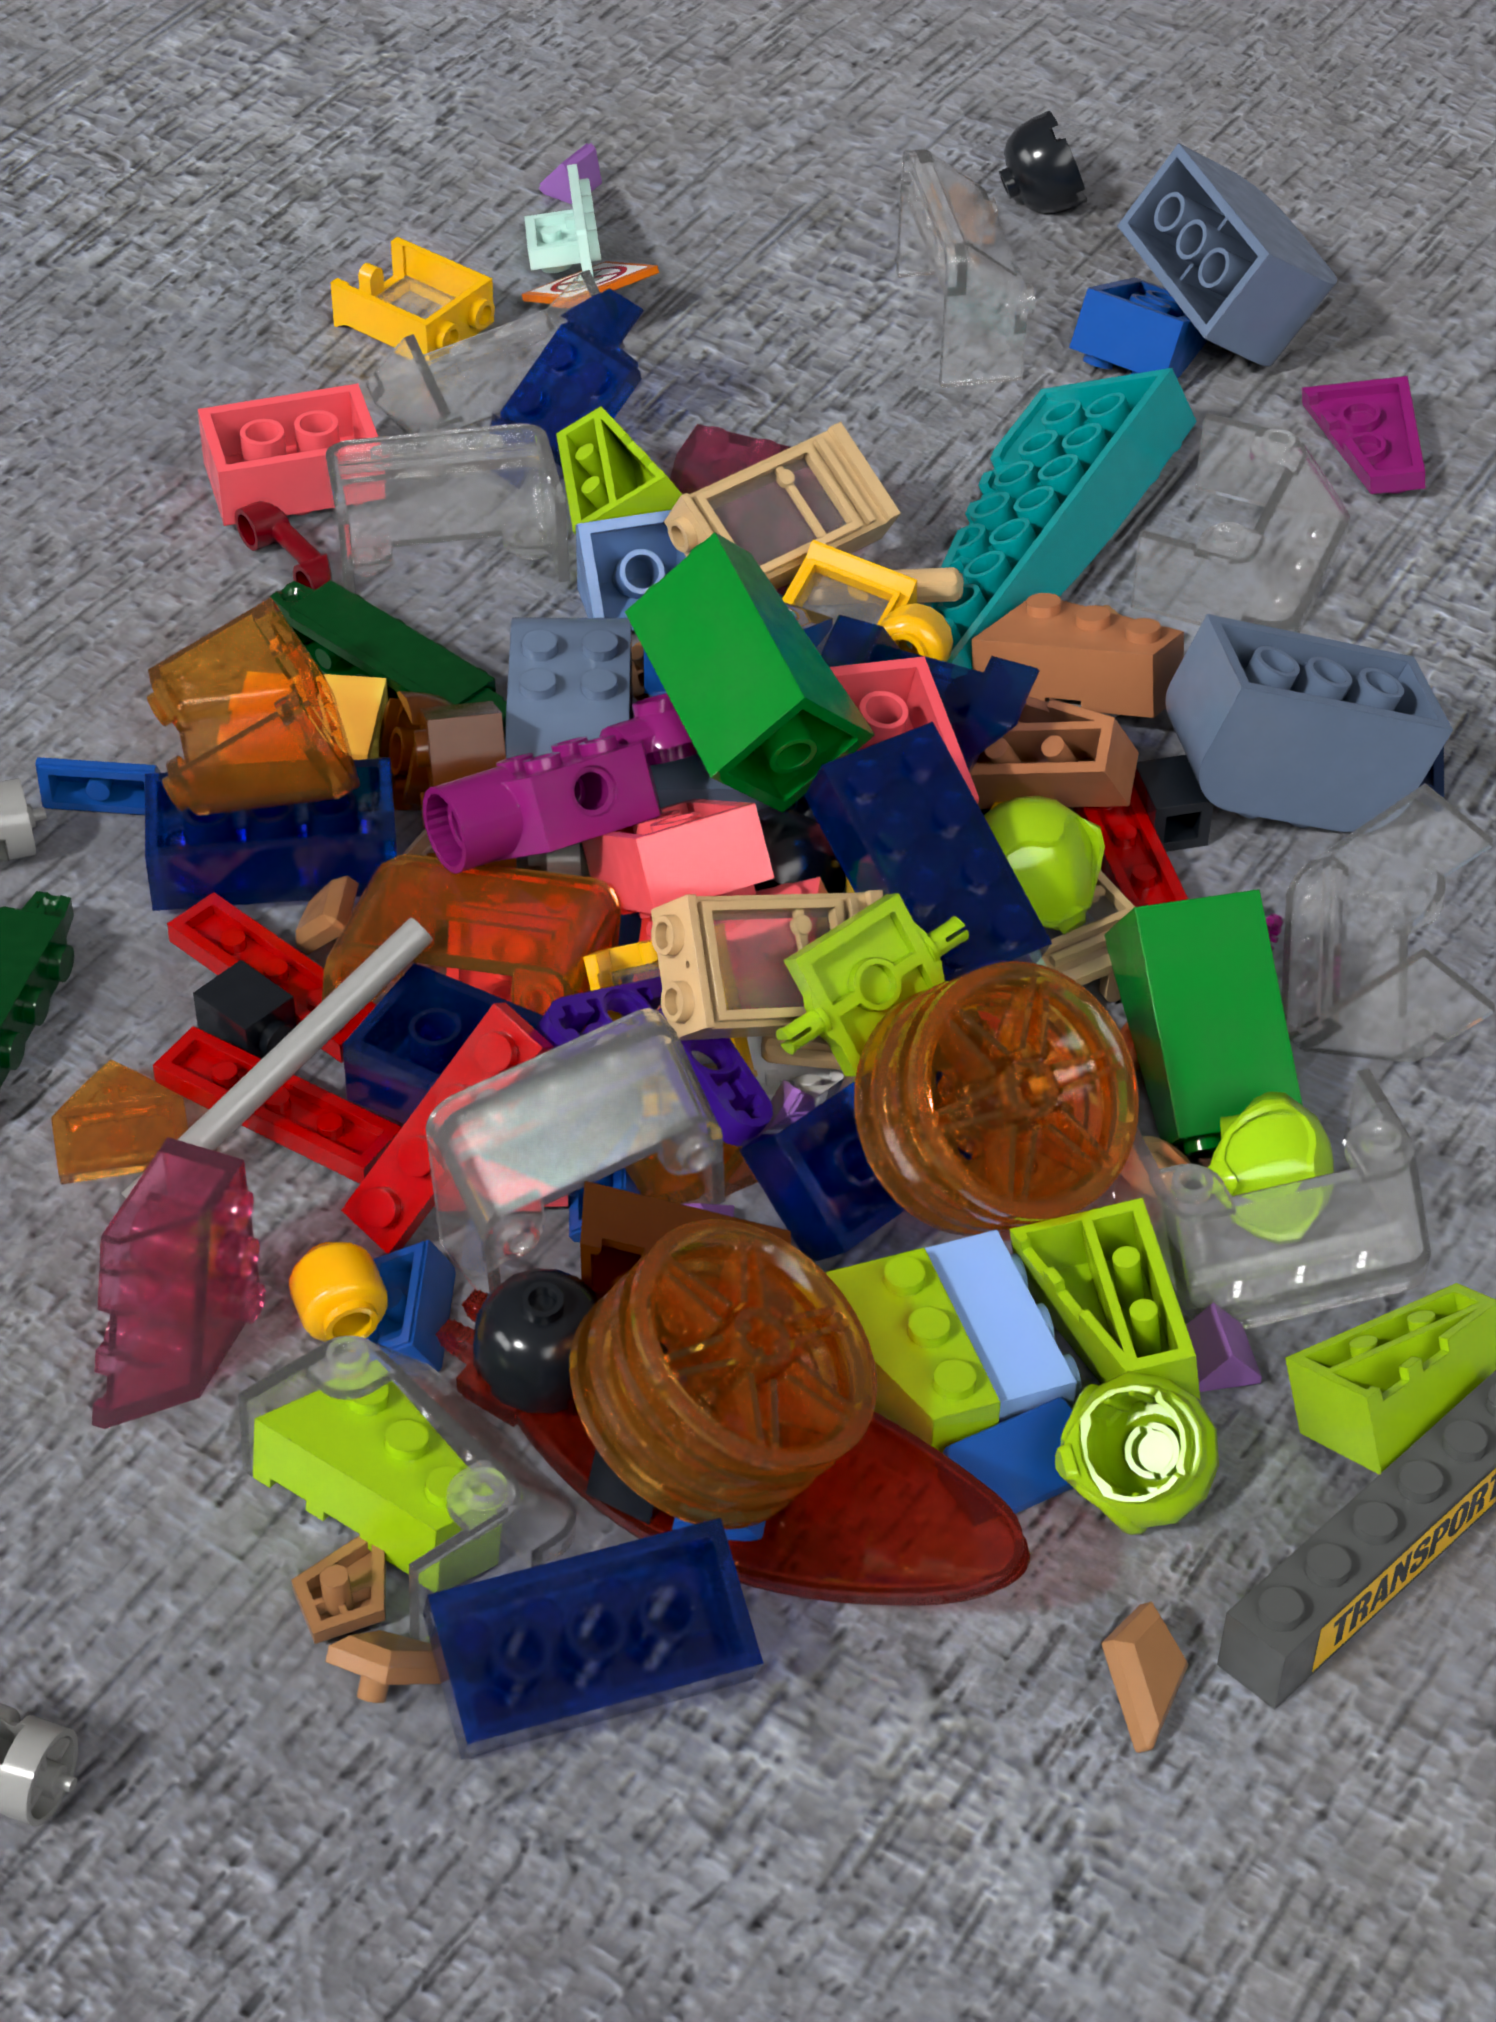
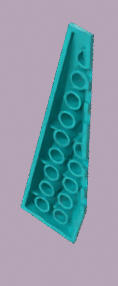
(1060, 492)

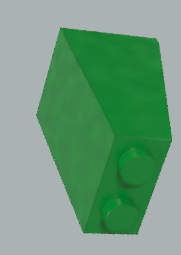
(745, 675)
(1202, 1011)

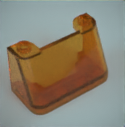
(251, 719)
(485, 922)

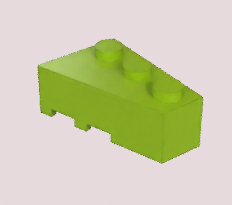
(920, 1349)
(365, 1465)

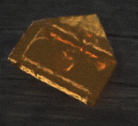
(115, 1125)

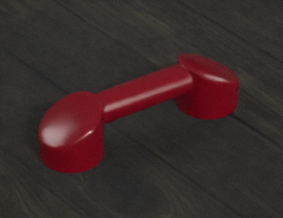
(266, 524)

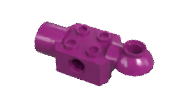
(559, 796)

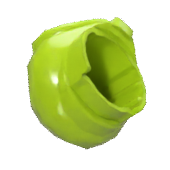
(1052, 856)
(1271, 1145)
(1139, 1451)

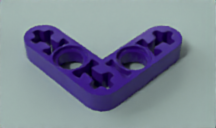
(731, 1090)

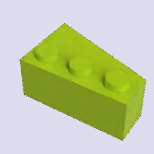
(609, 472)
(1109, 1292)
(1394, 1375)

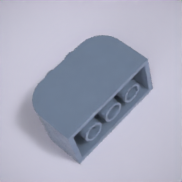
(1227, 256)
(566, 681)
(1302, 724)

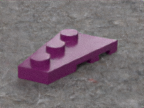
(1372, 430)

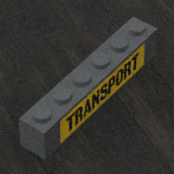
(1365, 1553)

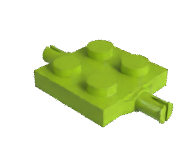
(862, 973)

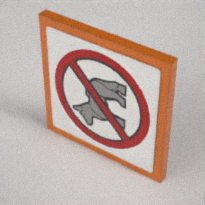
(606, 276)

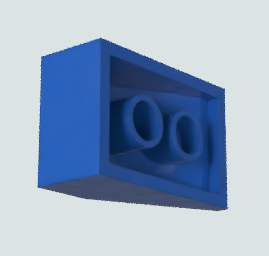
(1135, 328)

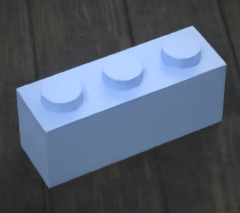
(1005, 1323)

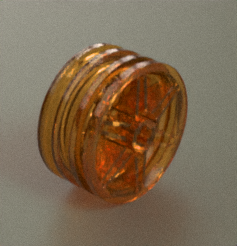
(996, 1099)
(756, 1382)

